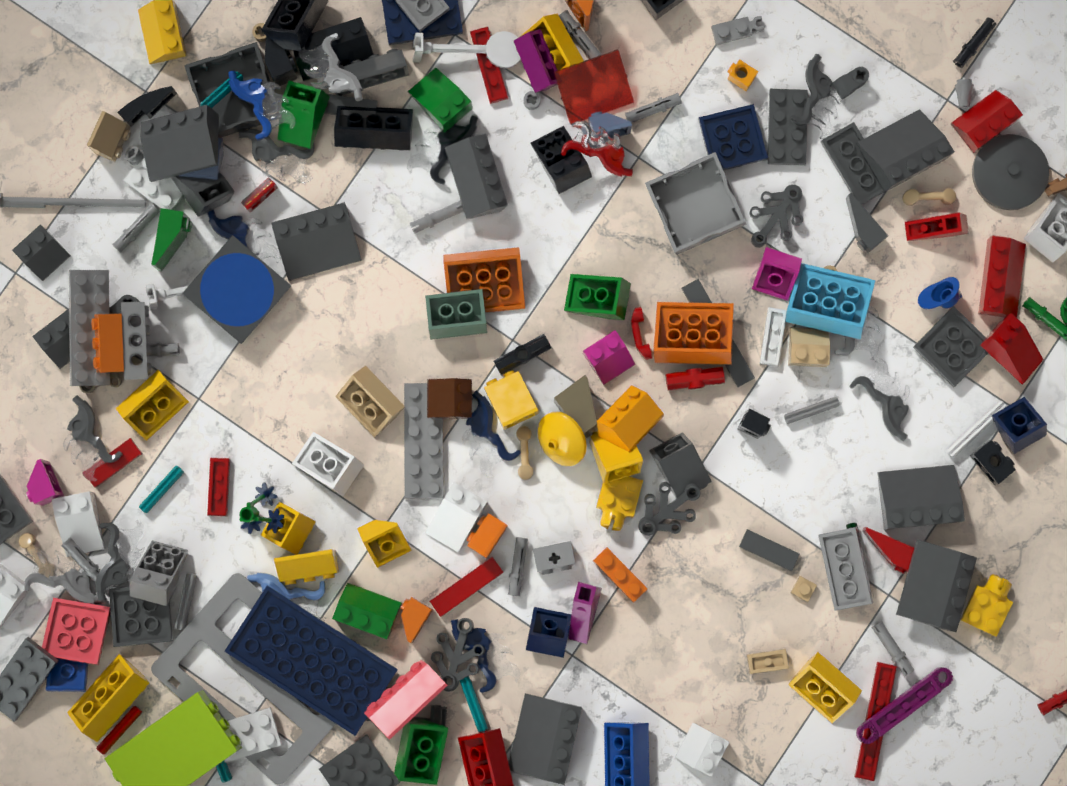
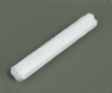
(975, 430)

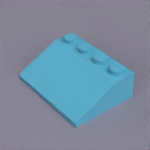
(830, 301)

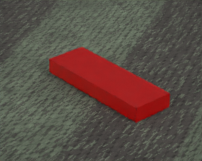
(107, 470)
(218, 487)

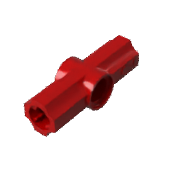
(695, 378)

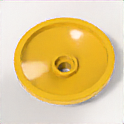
(562, 438)

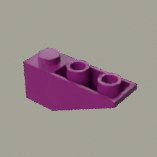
(583, 611)

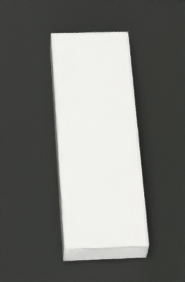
(773, 337)

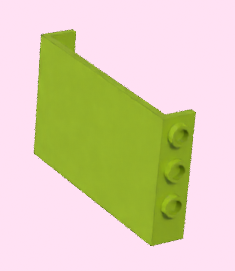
(176, 746)

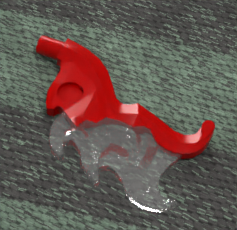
(599, 145)

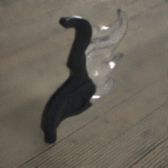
(433, 152)

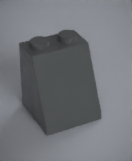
(680, 464)

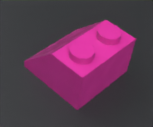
(777, 273)
(609, 357)
(43, 484)

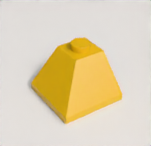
(383, 541)

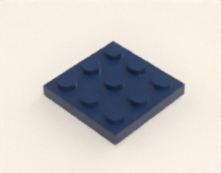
(734, 136)

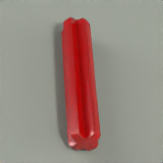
(119, 730)

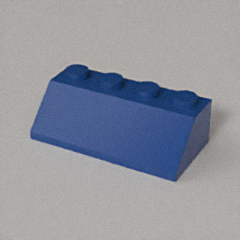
(626, 754)

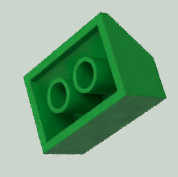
(367, 611)
(420, 752)

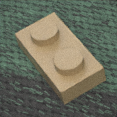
(767, 661)

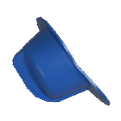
(941, 294)

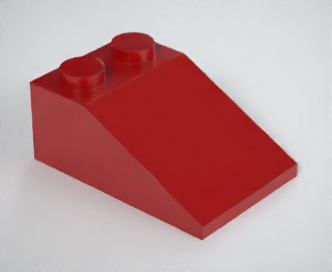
(1013, 348)

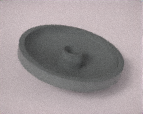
(1010, 172)

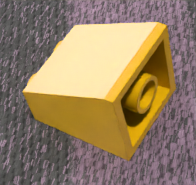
(511, 399)
(614, 461)

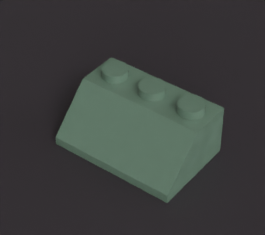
(456, 314)

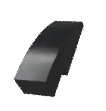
(146, 104)

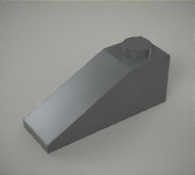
(866, 229)

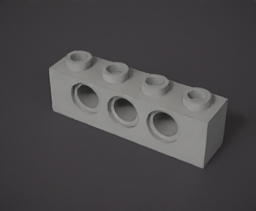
(133, 371)

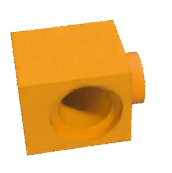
(743, 83)

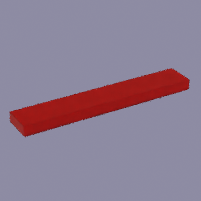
(879, 698)

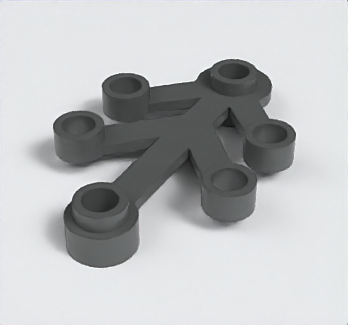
(778, 212)
(667, 511)
(456, 657)

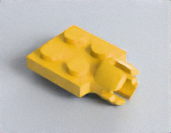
(618, 501)
(988, 605)

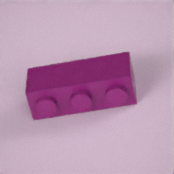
(536, 60)

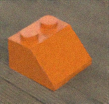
(487, 535)
(414, 617)

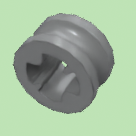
(530, 106)
(134, 155)

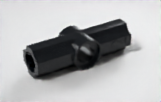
(533, 348)

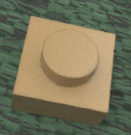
(803, 588)

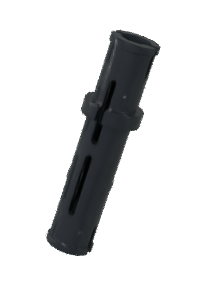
(970, 48)

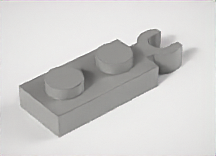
(735, 29)

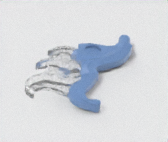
(305, 598)

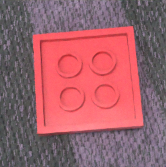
(76, 631)

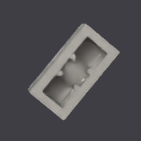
(543, 554)

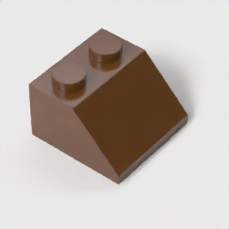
(449, 398)

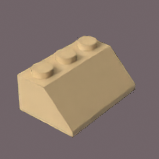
(369, 401)

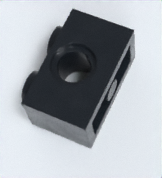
(754, 424)
(982, 459)

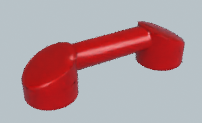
(644, 350)

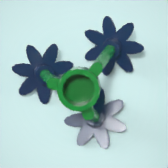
(251, 516)

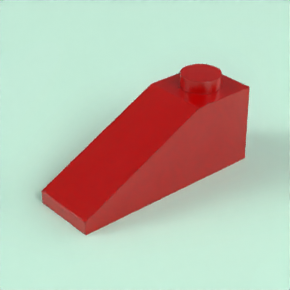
(937, 227)
(894, 551)

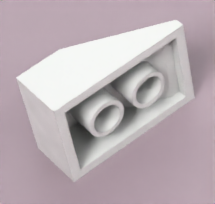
(1050, 230)
(328, 464)
(456, 517)
(79, 519)
(11, 593)

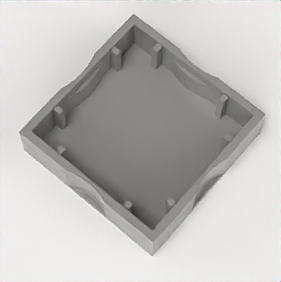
(695, 203)

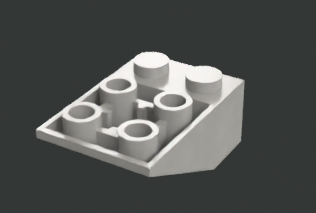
(158, 573)

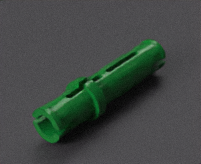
(1046, 317)

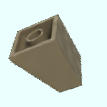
(578, 404)

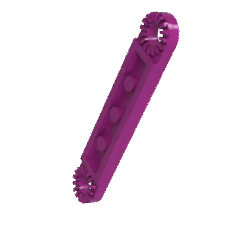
(904, 705)

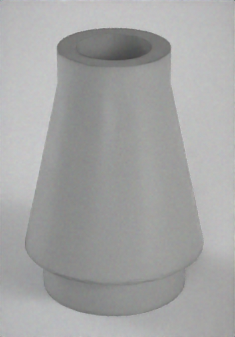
(964, 92)

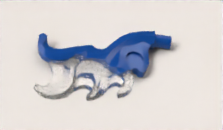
(266, 102)

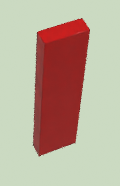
(491, 74)
(466, 586)

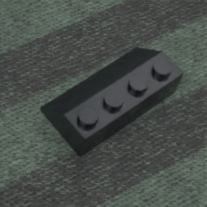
(293, 22)
(351, 45)
(384, 130)

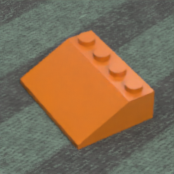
(493, 271)
(694, 333)

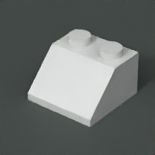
(702, 749)

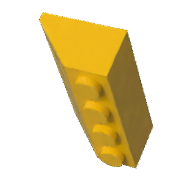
(108, 698)

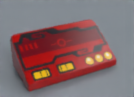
(262, 192)

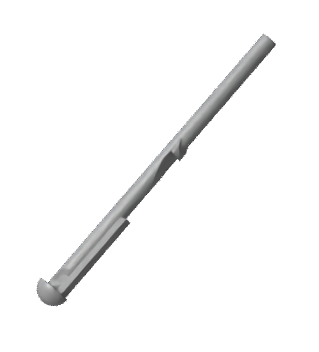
(40, 202)

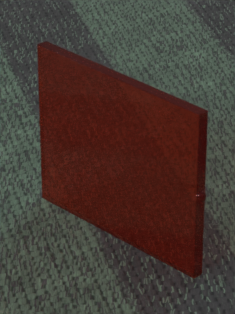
(594, 86)

